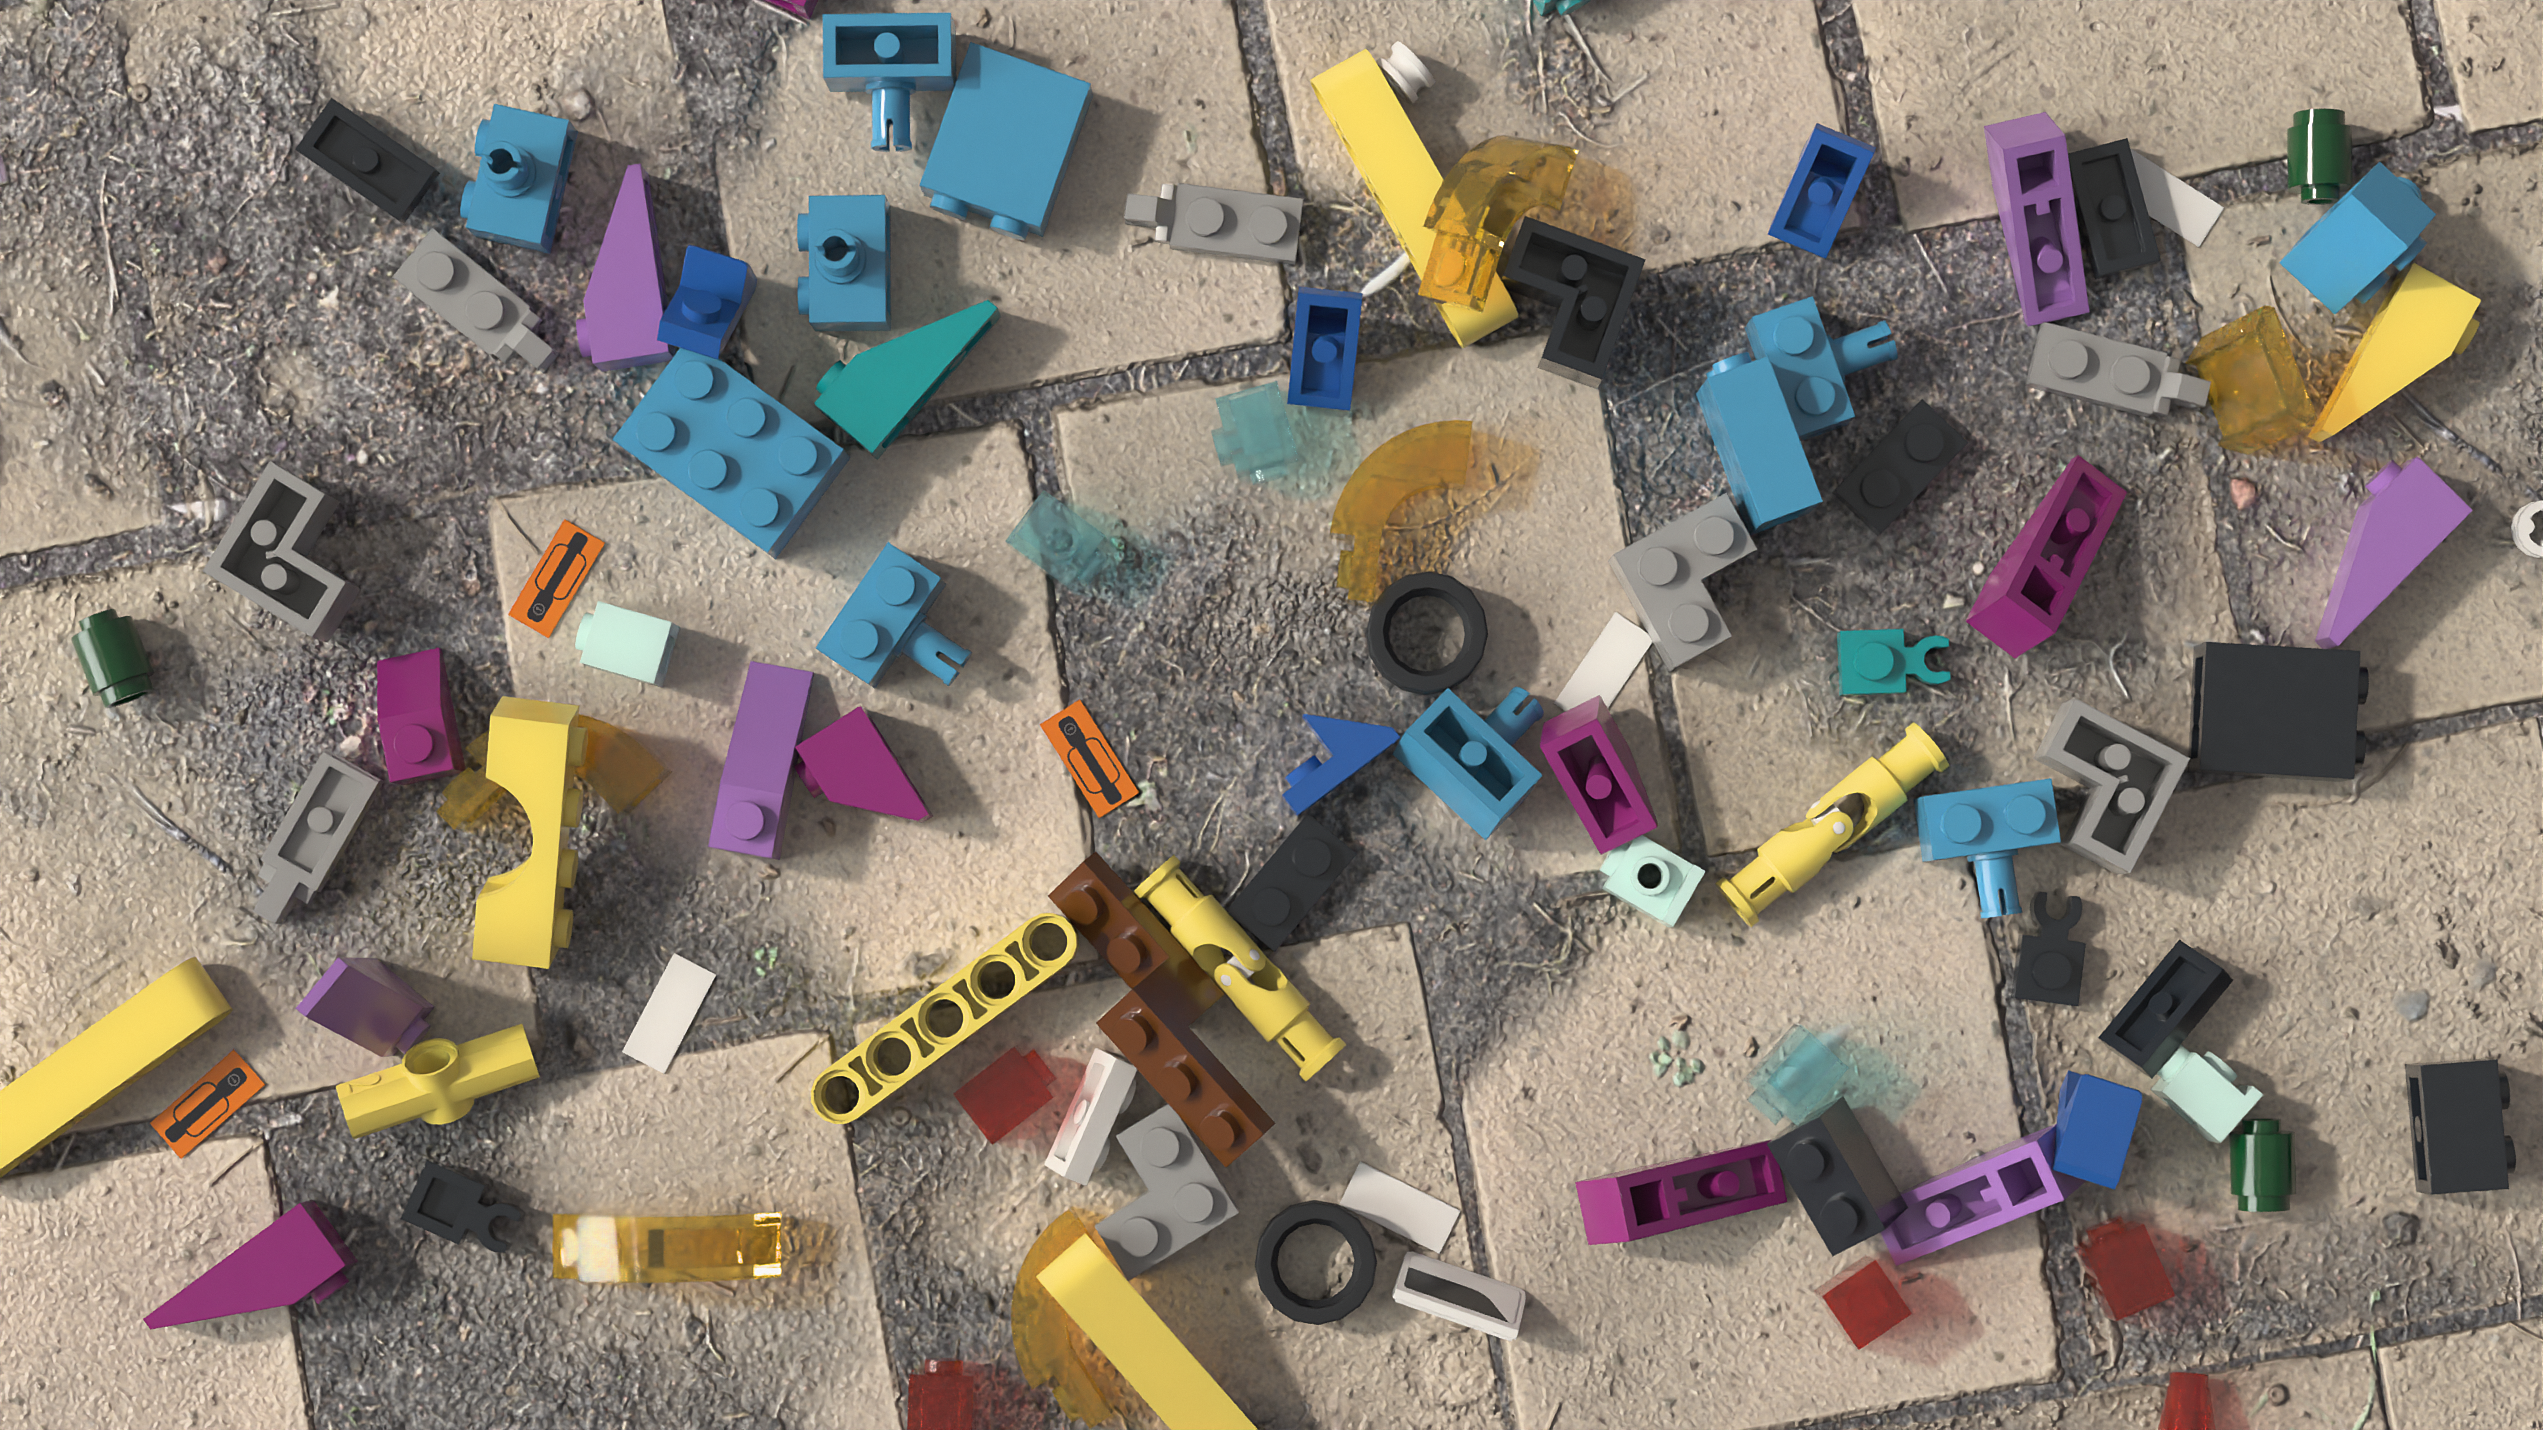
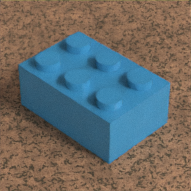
(732, 449)

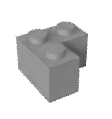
(268, 553)
(1666, 577)
(2126, 777)
(1181, 1199)

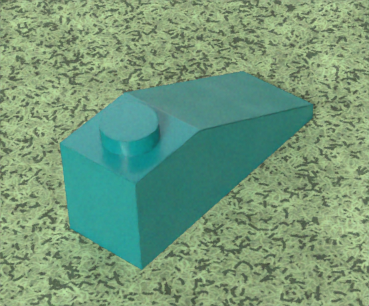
(892, 382)

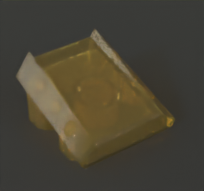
(2253, 382)

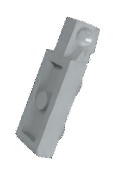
(1220, 221)
(474, 302)
(2111, 373)
(314, 834)

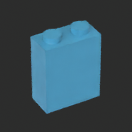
(1005, 142)
(1757, 442)

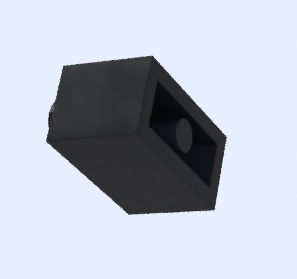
(2459, 1126)
(1838, 1176)

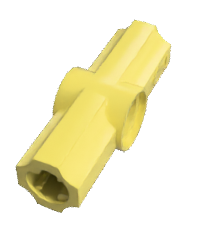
(437, 1081)

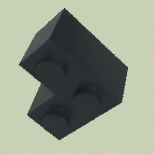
(1586, 283)

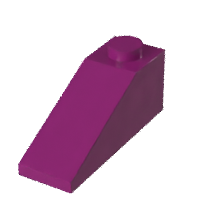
(2047, 560)
(1679, 1193)
(276, 1268)

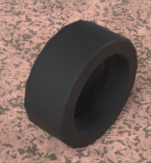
(1436, 586)
(1327, 1309)

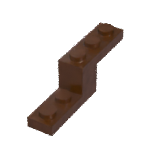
(1155, 1016)

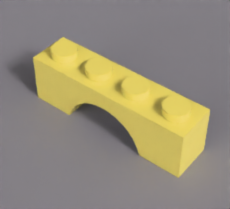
(534, 758)

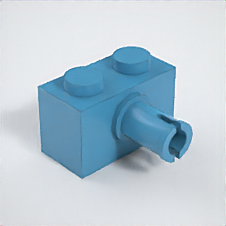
(890, 60)
(519, 178)
(2360, 238)
(847, 263)
(1813, 364)
(888, 620)
(1472, 759)
(1989, 830)

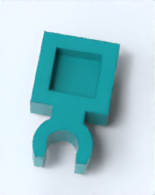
(1878, 662)

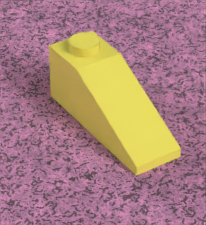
(2409, 335)

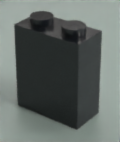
(2276, 712)

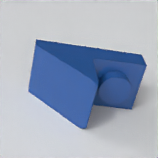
(1821, 190)
(707, 302)
(1324, 348)
(1350, 747)
(2094, 1128)

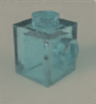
(1255, 434)
(1059, 542)
(1793, 1076)

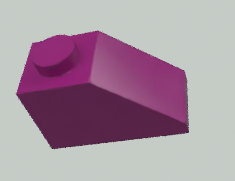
(417, 718)
(859, 769)
(1598, 774)

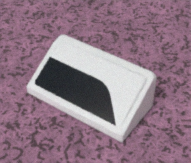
(1459, 1295)

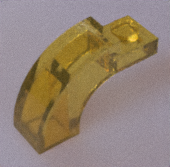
(1479, 208)
(1402, 467)
(1042, 1328)

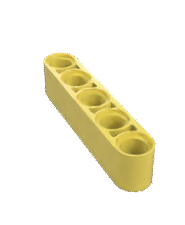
(1399, 176)
(915, 1030)
(107, 1060)
(1138, 1341)

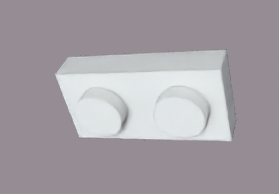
(1083, 1136)

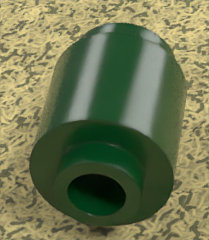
(2319, 156)
(113, 658)
(2262, 1165)

